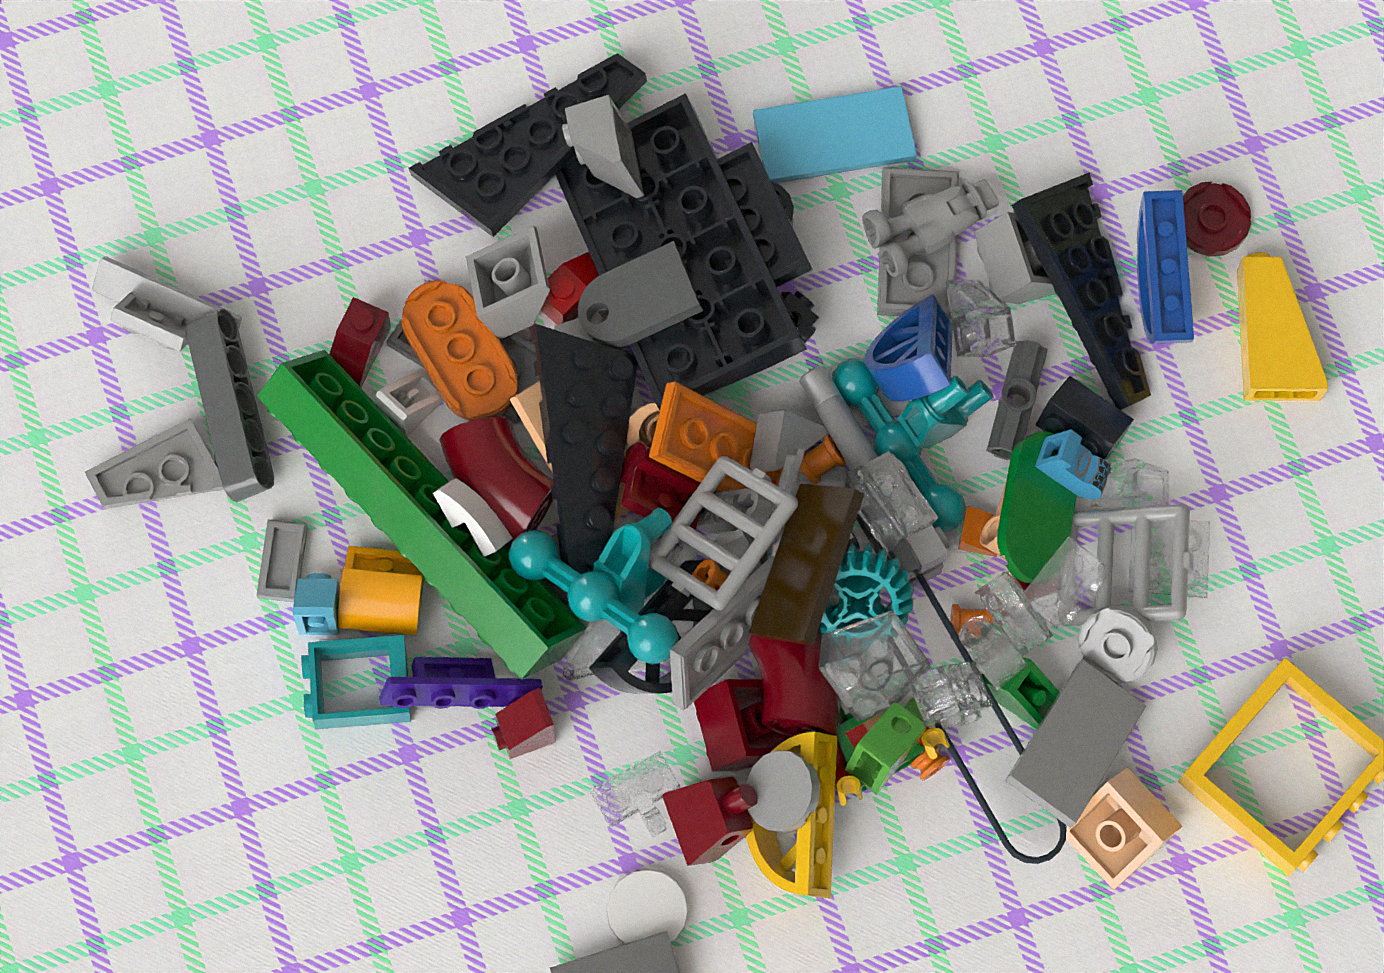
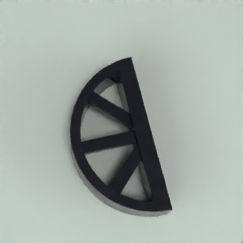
(617, 658)

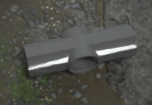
(1022, 379)

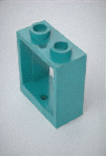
(349, 649)

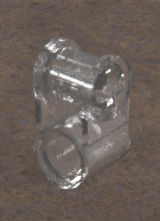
(991, 651)

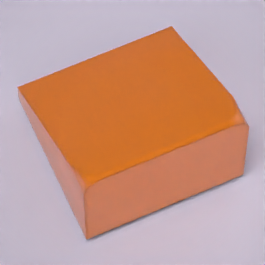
(971, 529)

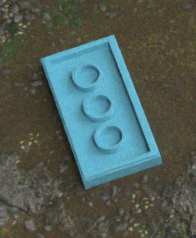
(834, 135)

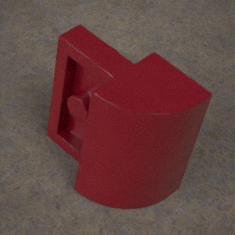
(654, 485)

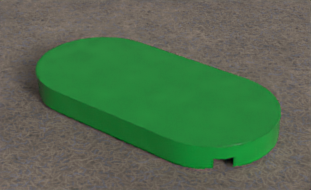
(1033, 512)

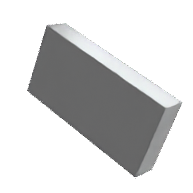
(281, 560)

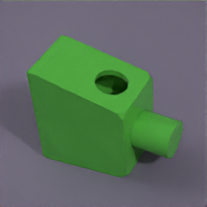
(886, 745)

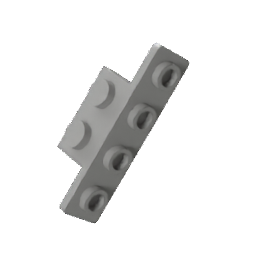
(149, 304)

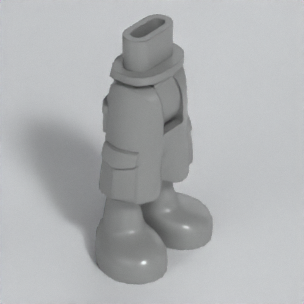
(932, 218)

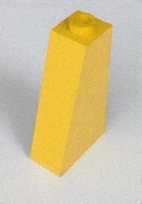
(1274, 337)

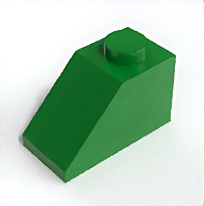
(1026, 694)

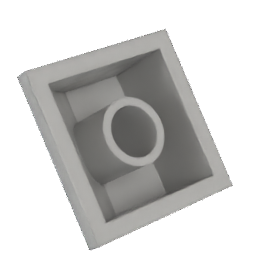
(604, 143)
(1011, 261)
(509, 282)

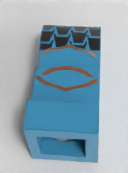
(1074, 465)

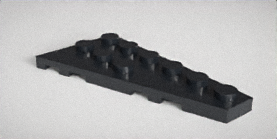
(521, 151)
(1085, 278)
(585, 431)

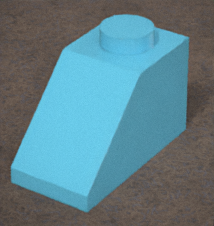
(317, 605)

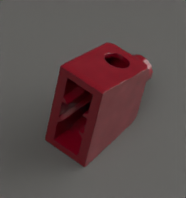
(710, 817)

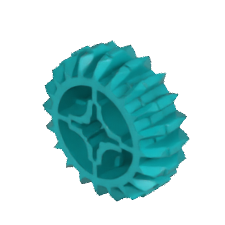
(859, 587)

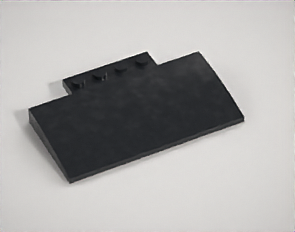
(728, 235)

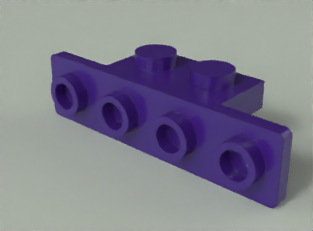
(454, 682)

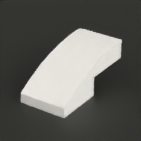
(465, 505)

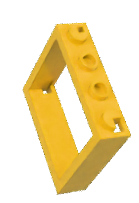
(1239, 819)

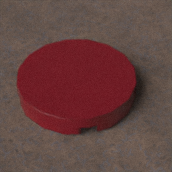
(1215, 218)

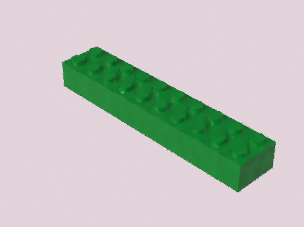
(396, 490)

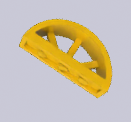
(814, 844)

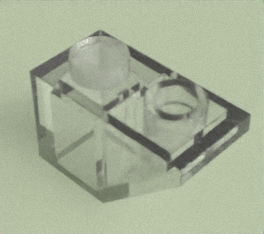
(979, 319)

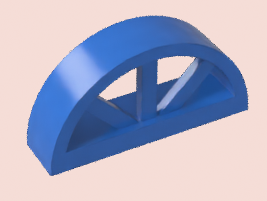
(1164, 268)
(913, 353)

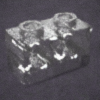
(951, 695)

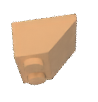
(1121, 828)

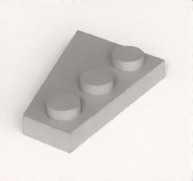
(157, 469)

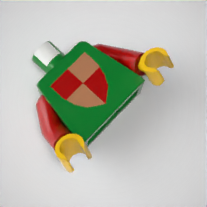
(852, 732)

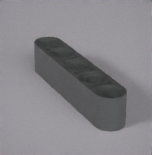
(230, 405)

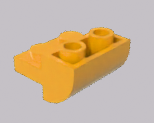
(380, 592)

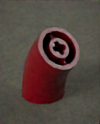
(494, 465)
(794, 688)

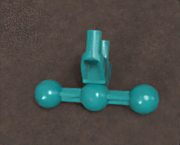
(920, 426)
(613, 588)

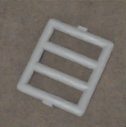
(1143, 517)
(739, 567)

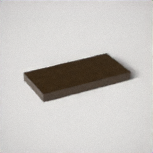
(806, 564)

